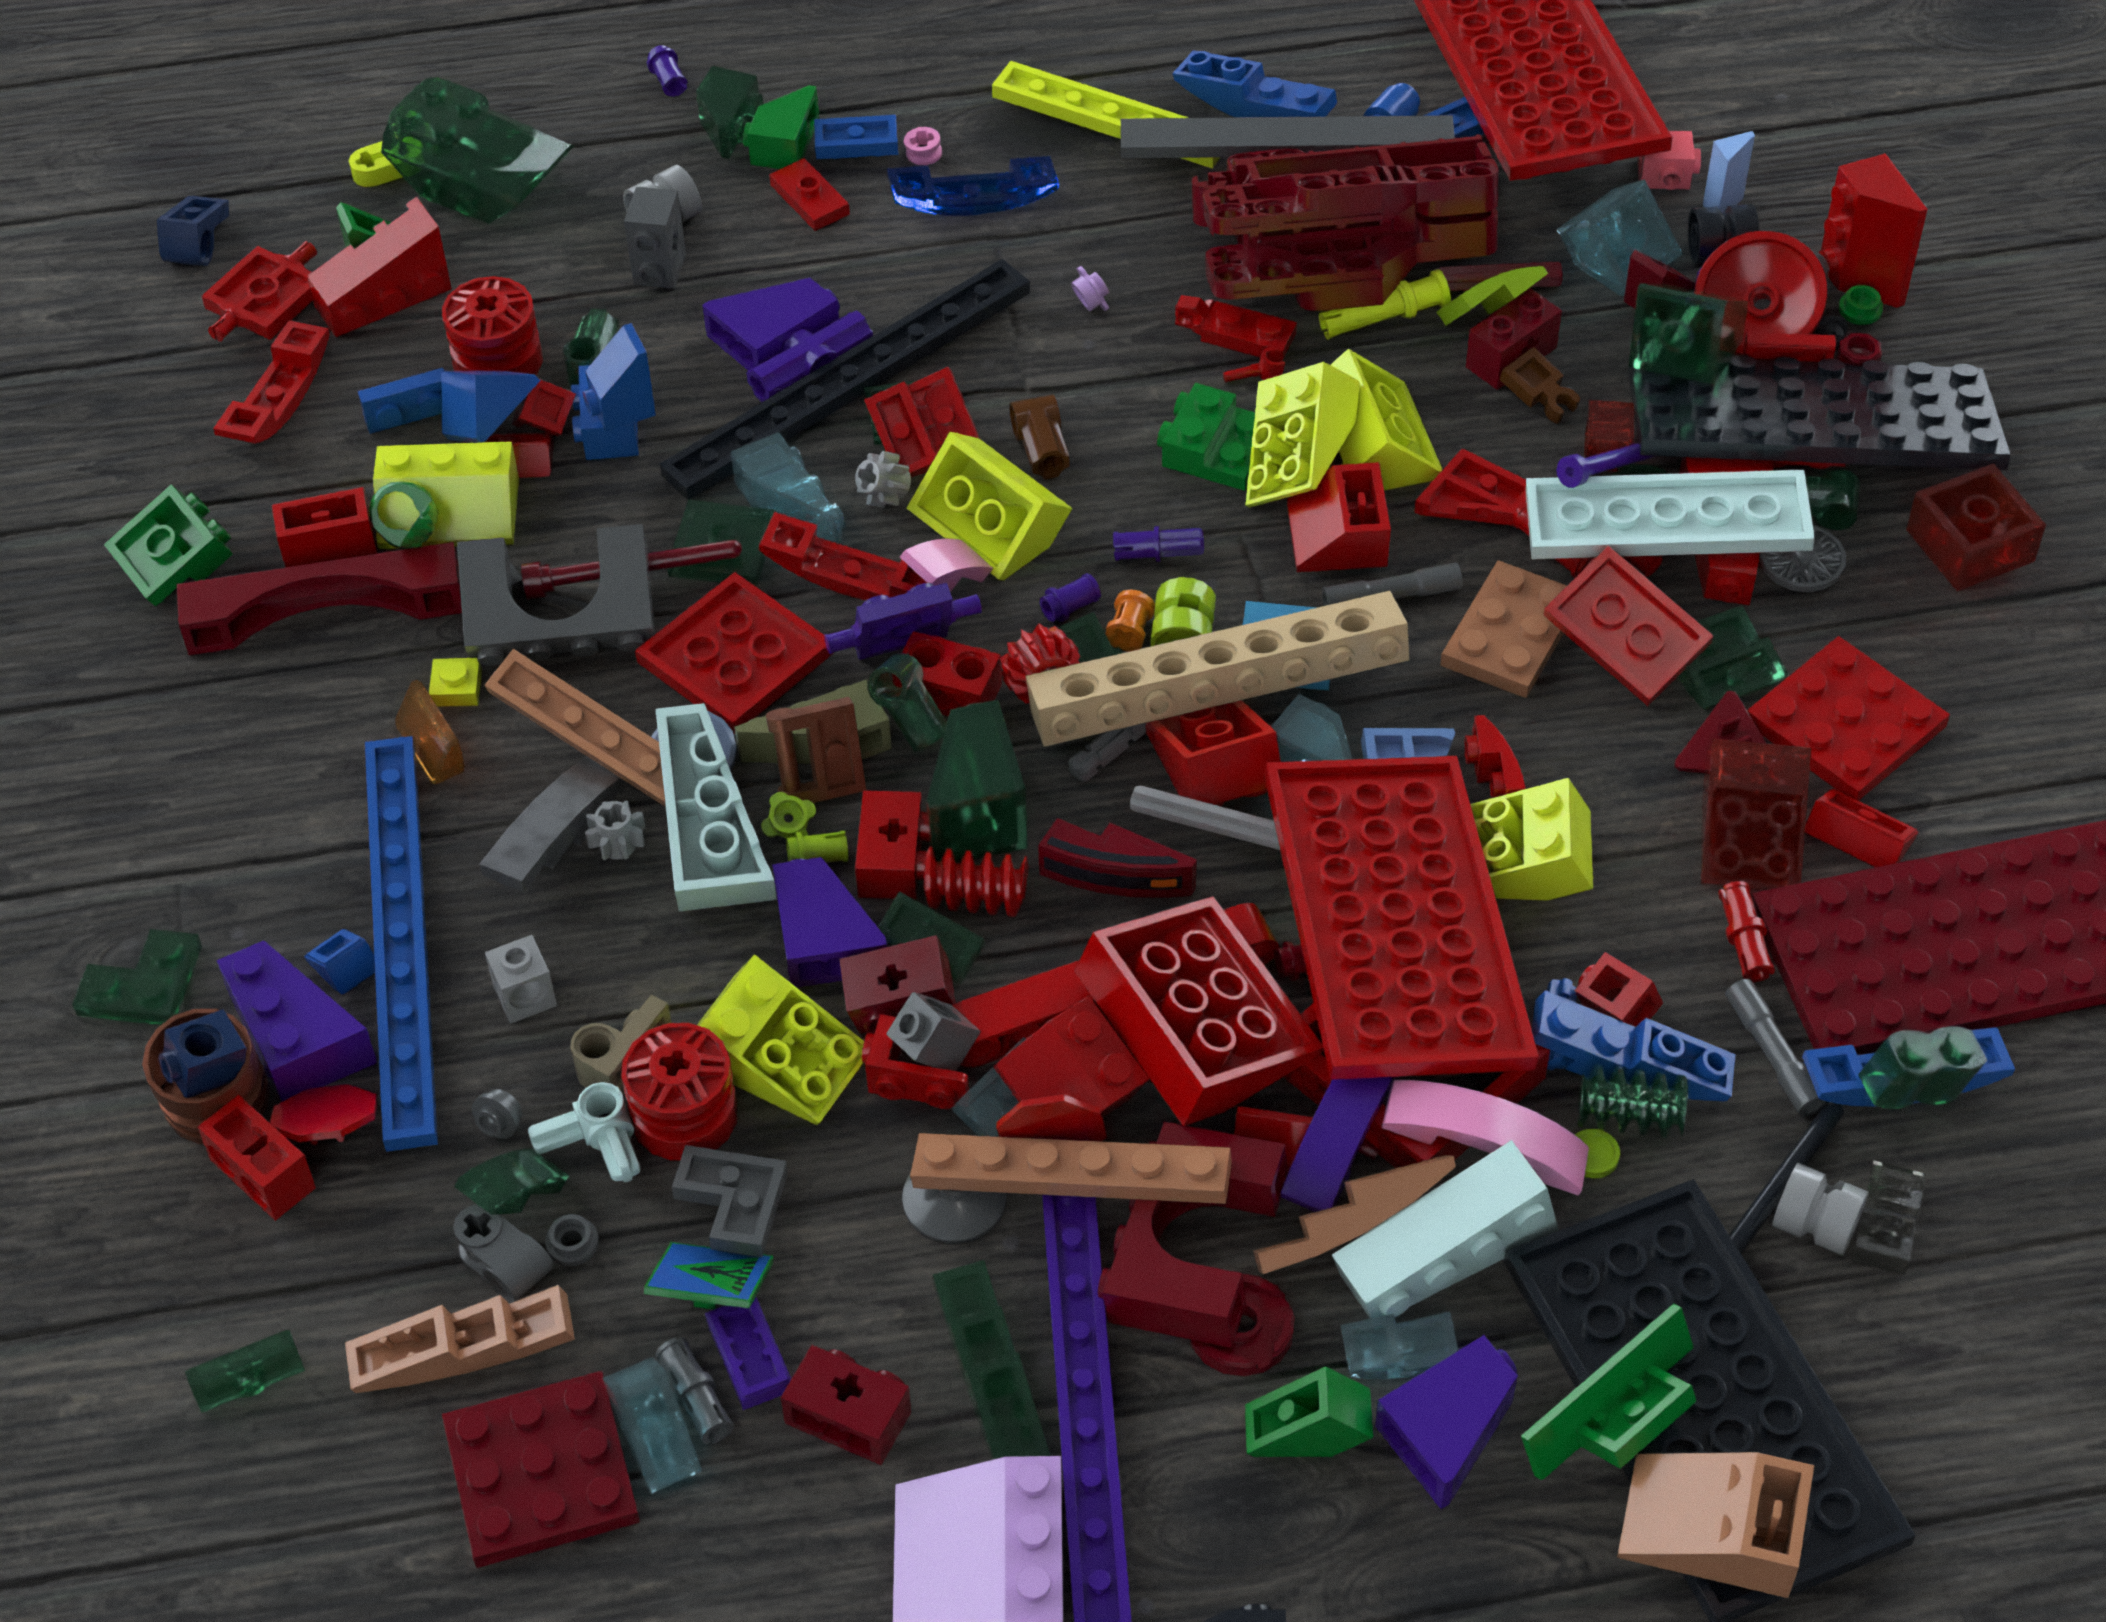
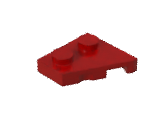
(1473, 491)

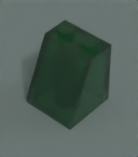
(1685, 332)
(977, 787)

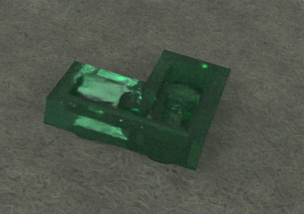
(146, 993)

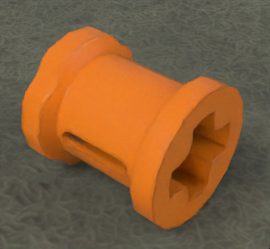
(1132, 613)

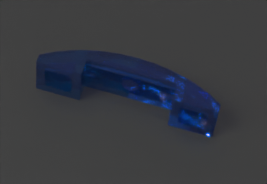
(976, 193)

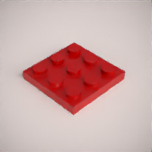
(734, 651)
(1850, 715)

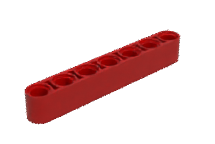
(1028, 1004)

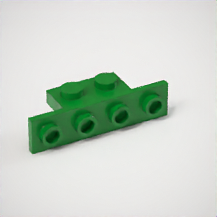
(1620, 1403)

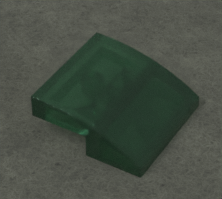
(1732, 661)

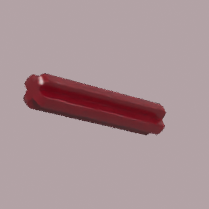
(1467, 276)

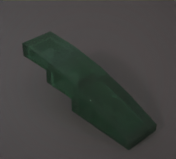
(989, 1362)

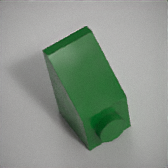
(782, 129)
(1310, 1417)

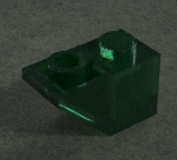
(725, 105)

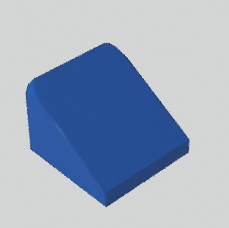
(342, 960)

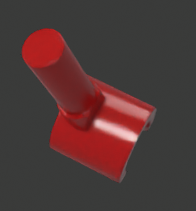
(1267, 368)

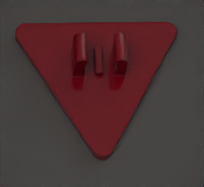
(1727, 722)

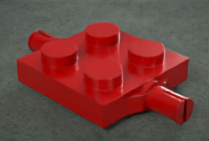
(261, 292)

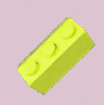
(1387, 427)
(468, 482)
(988, 504)

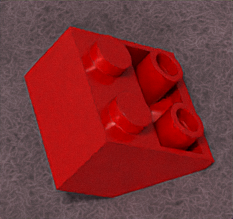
(1341, 521)
(324, 527)

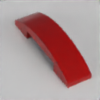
(281, 388)
(832, 565)

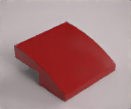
(918, 418)

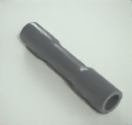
(1420, 583)
(1760, 1023)

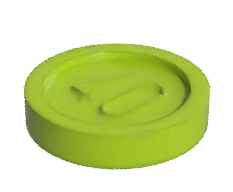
(1602, 1153)

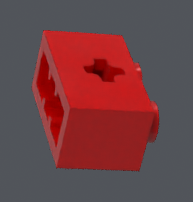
(890, 844)

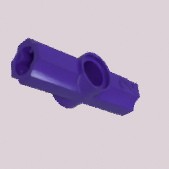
(806, 353)

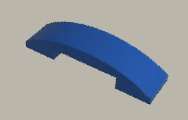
(1836, 1069)

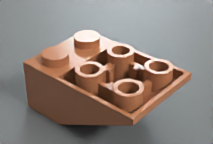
(1719, 1517)

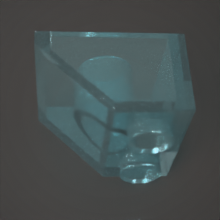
(1612, 228)

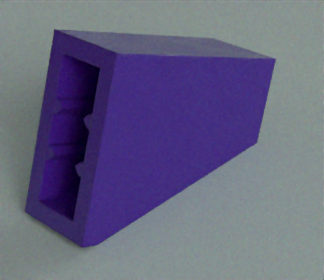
(759, 321)
(820, 922)
(1448, 1415)

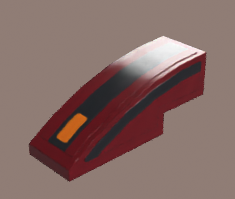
(1115, 862)

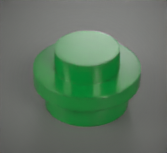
(1861, 305)

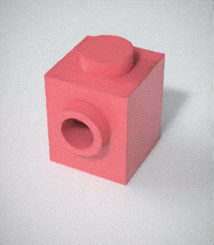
(1671, 168)

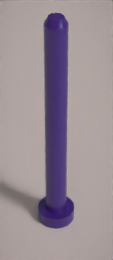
(1575, 469)

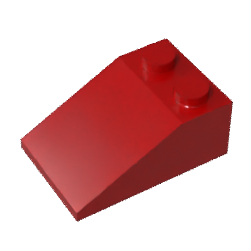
(1215, 752)

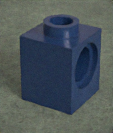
(220, 1051)

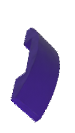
(1334, 1141)

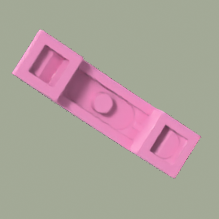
(1486, 1123)

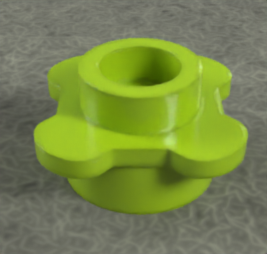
(784, 805)

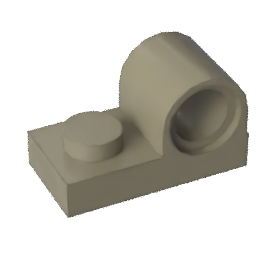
(612, 1045)

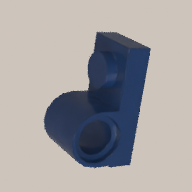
(188, 230)

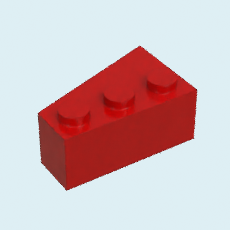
(383, 274)

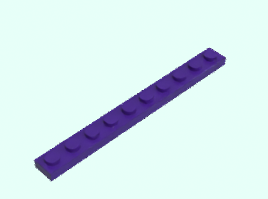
(1085, 1412)

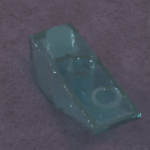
(776, 479)

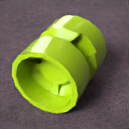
(1182, 610)

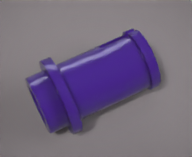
(663, 63)
(1060, 602)

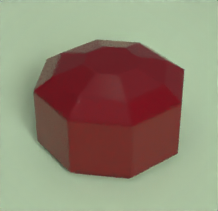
(1858, 349)

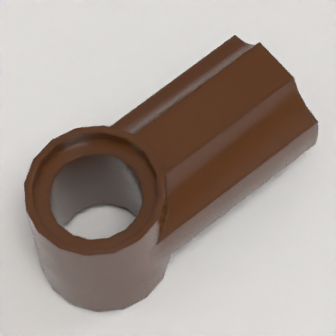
(1039, 428)

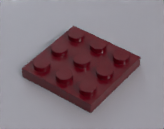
(539, 1469)

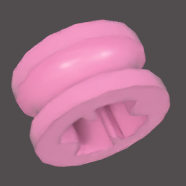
(923, 155)

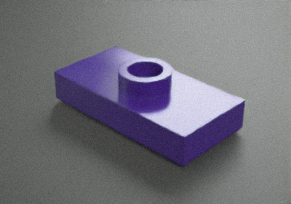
(748, 1353)

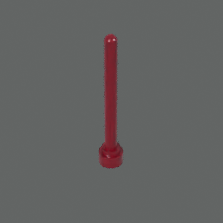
(541, 579)

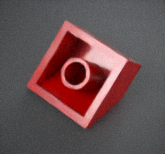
(1074, 1057)

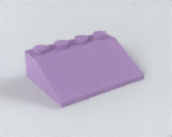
(981, 1543)

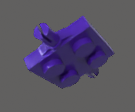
(887, 622)

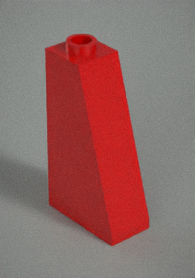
(1726, 575)

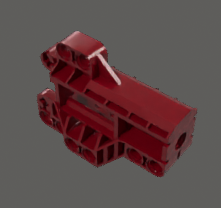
(1345, 220)

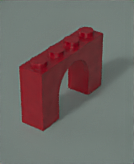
(1177, 1297)

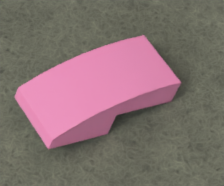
(946, 562)

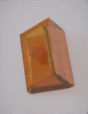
(434, 740)

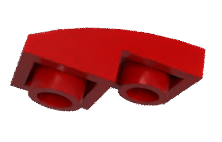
(1492, 758)

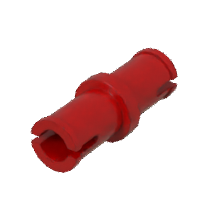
(1746, 931)

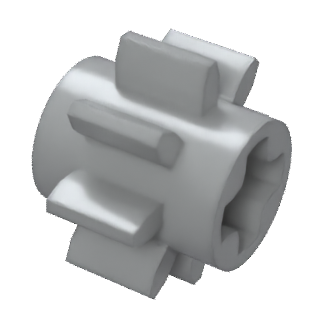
(883, 479)
(615, 830)

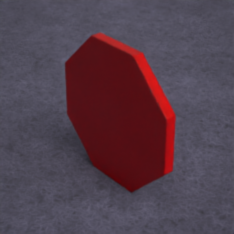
(324, 1113)
(1053, 1118)

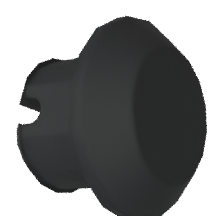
(1832, 325)

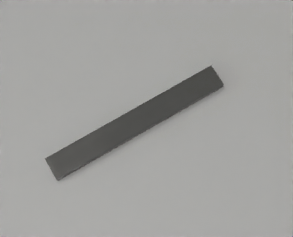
(1247, 134)

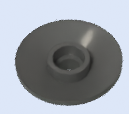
(952, 1215)

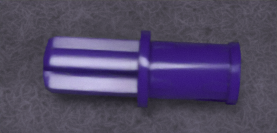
(1158, 543)

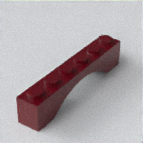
(230, 609)

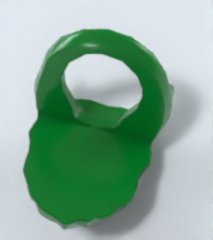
(423, 526)

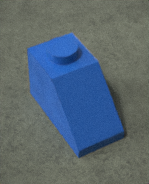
(620, 382)

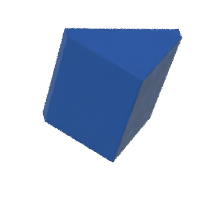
(480, 401)

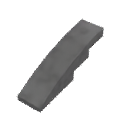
(550, 824)

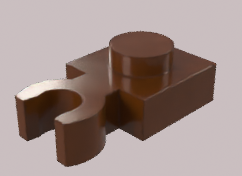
(1539, 381)

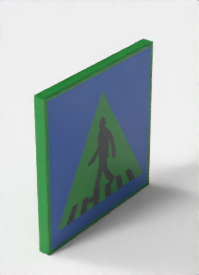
(708, 1276)

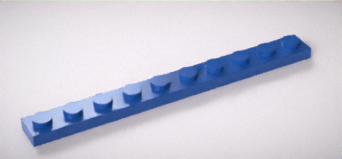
(400, 946)

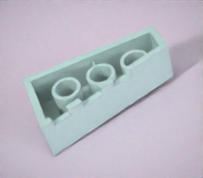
(709, 831)
(1448, 1234)

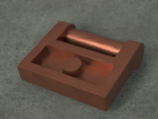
(831, 745)

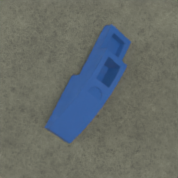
(1244, 91)
(1595, 1038)

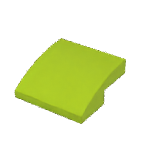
(1492, 292)

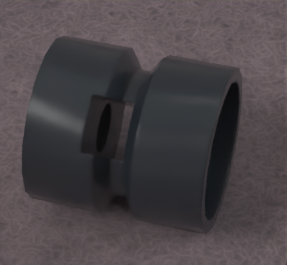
(1711, 228)

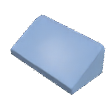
(1728, 171)

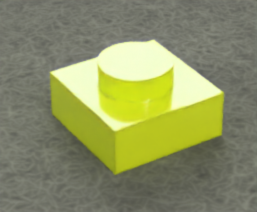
(455, 682)

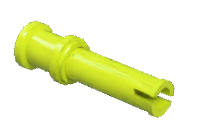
(1404, 301)

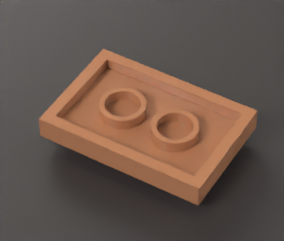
(1505, 632)

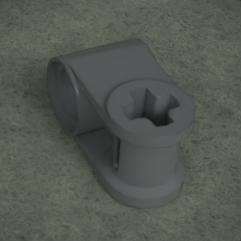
(500, 1253)

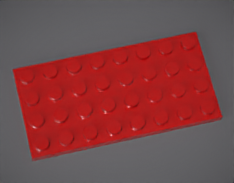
(1546, 83)
(1398, 919)

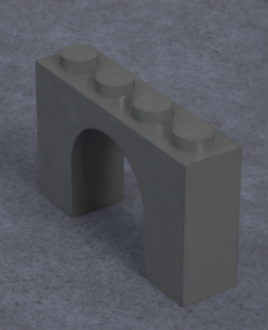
(615, 617)

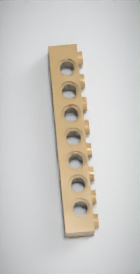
(1217, 668)

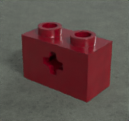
(1510, 333)
(886, 977)
(846, 1403)

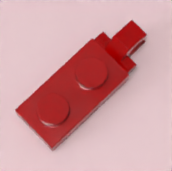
(1234, 326)

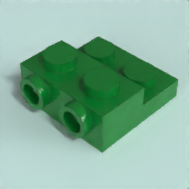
(1209, 437)
(169, 544)

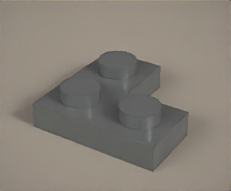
(742, 1187)

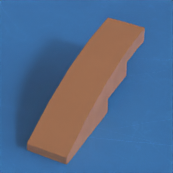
(1370, 1203)
(458, 1343)

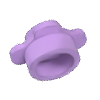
(1090, 290)

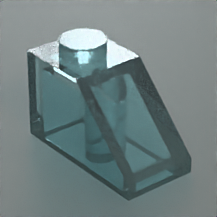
(1310, 733)
(652, 1424)

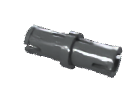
(694, 1390)

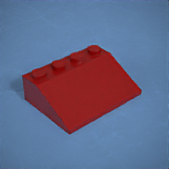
(1195, 1007)

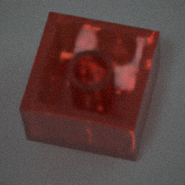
(1975, 527)

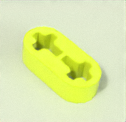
(371, 167)

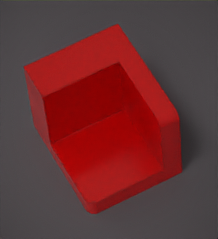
(545, 408)

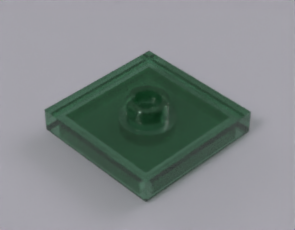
(719, 522)

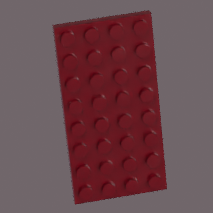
(1945, 939)

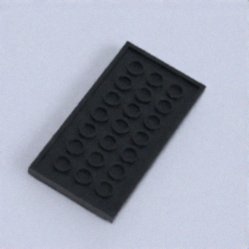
(1823, 414)
(1750, 1380)

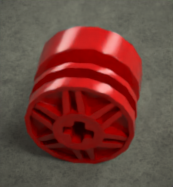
(492, 327)
(679, 1089)

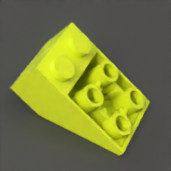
(1299, 430)
(1537, 842)
(783, 1042)

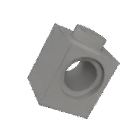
(521, 979)

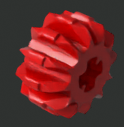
(1036, 653)

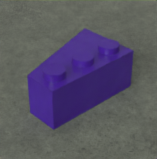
(292, 1022)

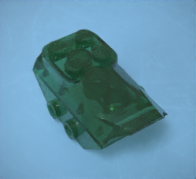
(465, 152)

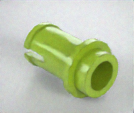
(829, 846)

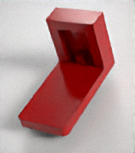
(905, 1080)

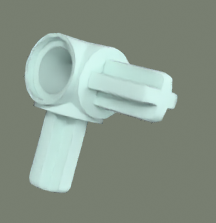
(607, 1134)

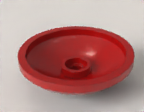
(1772, 269)

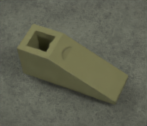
(873, 728)

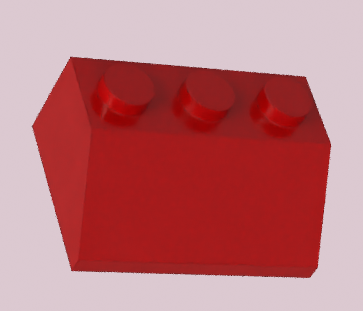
(1873, 229)

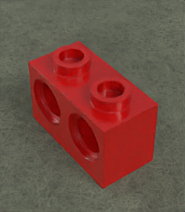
(954, 671)
(257, 1157)

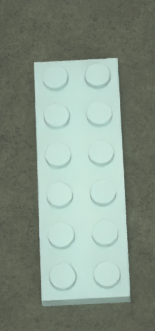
(1670, 514)

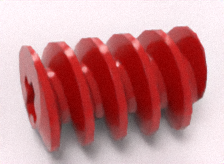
(975, 882)

